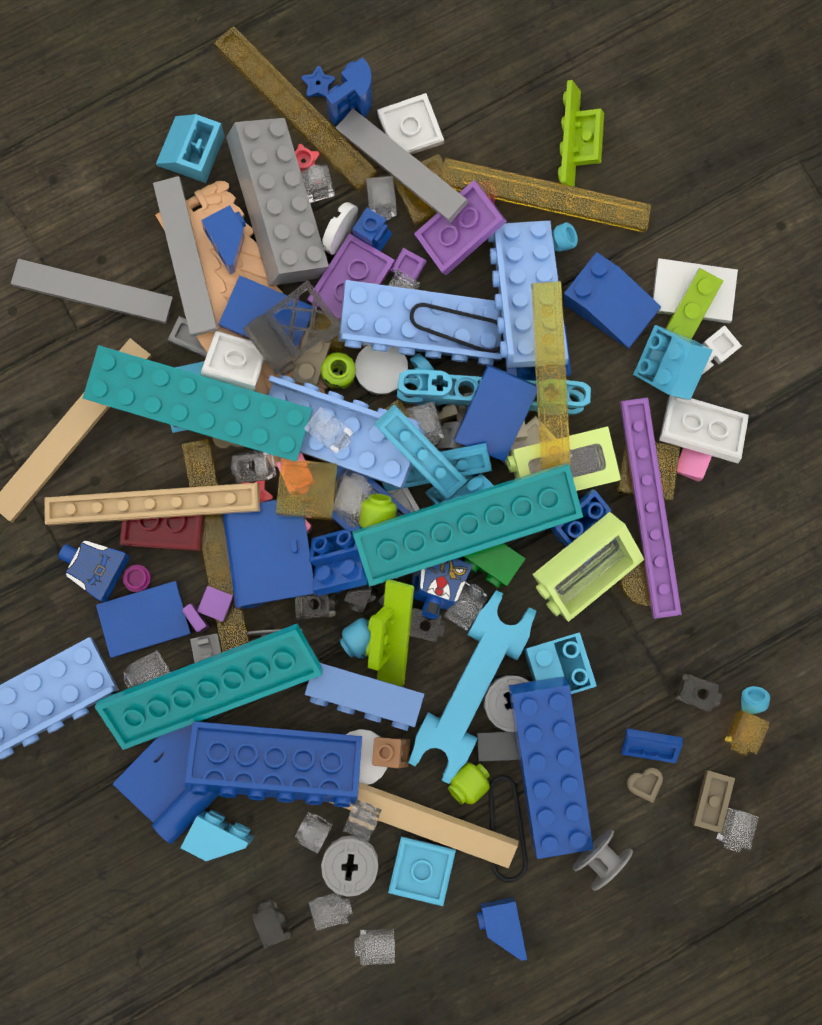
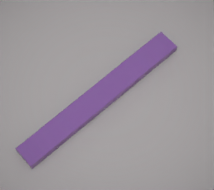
(650, 508)

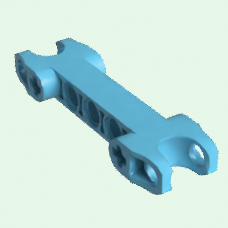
(429, 380)
(450, 729)

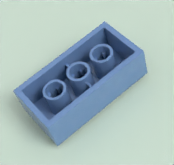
(366, 695)

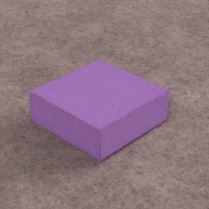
(409, 264)
(215, 603)
(195, 618)

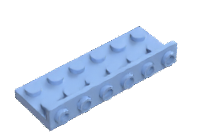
(521, 257)
(381, 318)
(368, 449)
(52, 693)

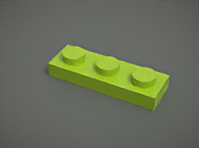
(694, 303)

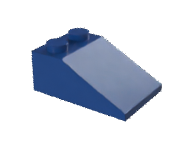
(611, 301)

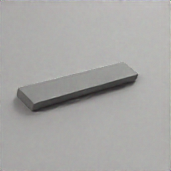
(402, 165)
(185, 256)
(92, 291)

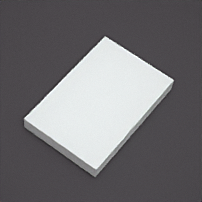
(674, 278)
(704, 428)

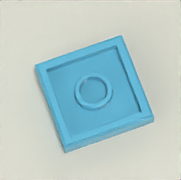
(422, 871)

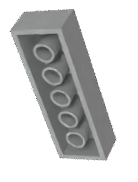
(277, 201)

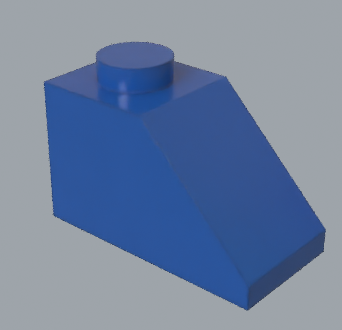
(226, 235)
(503, 925)

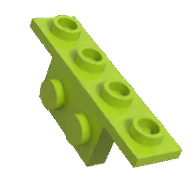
(581, 135)
(391, 633)

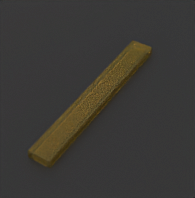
(295, 108)
(548, 195)
(550, 373)
(214, 547)

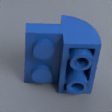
(352, 94)
(592, 508)
(336, 562)

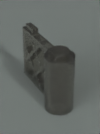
(274, 342)

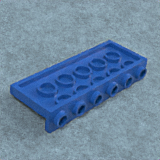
(273, 764)

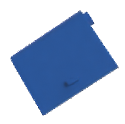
(267, 556)
(160, 785)

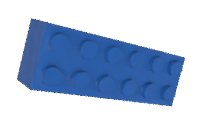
(551, 767)

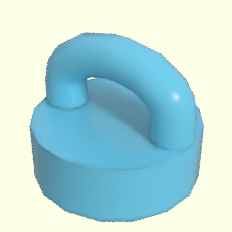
(564, 237)
(420, 363)
(755, 700)

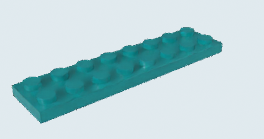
(197, 403)
(468, 524)
(210, 687)

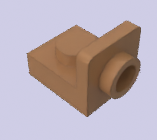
(391, 752)

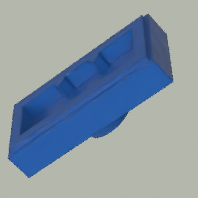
(651, 745)

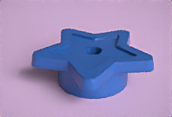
(318, 90)

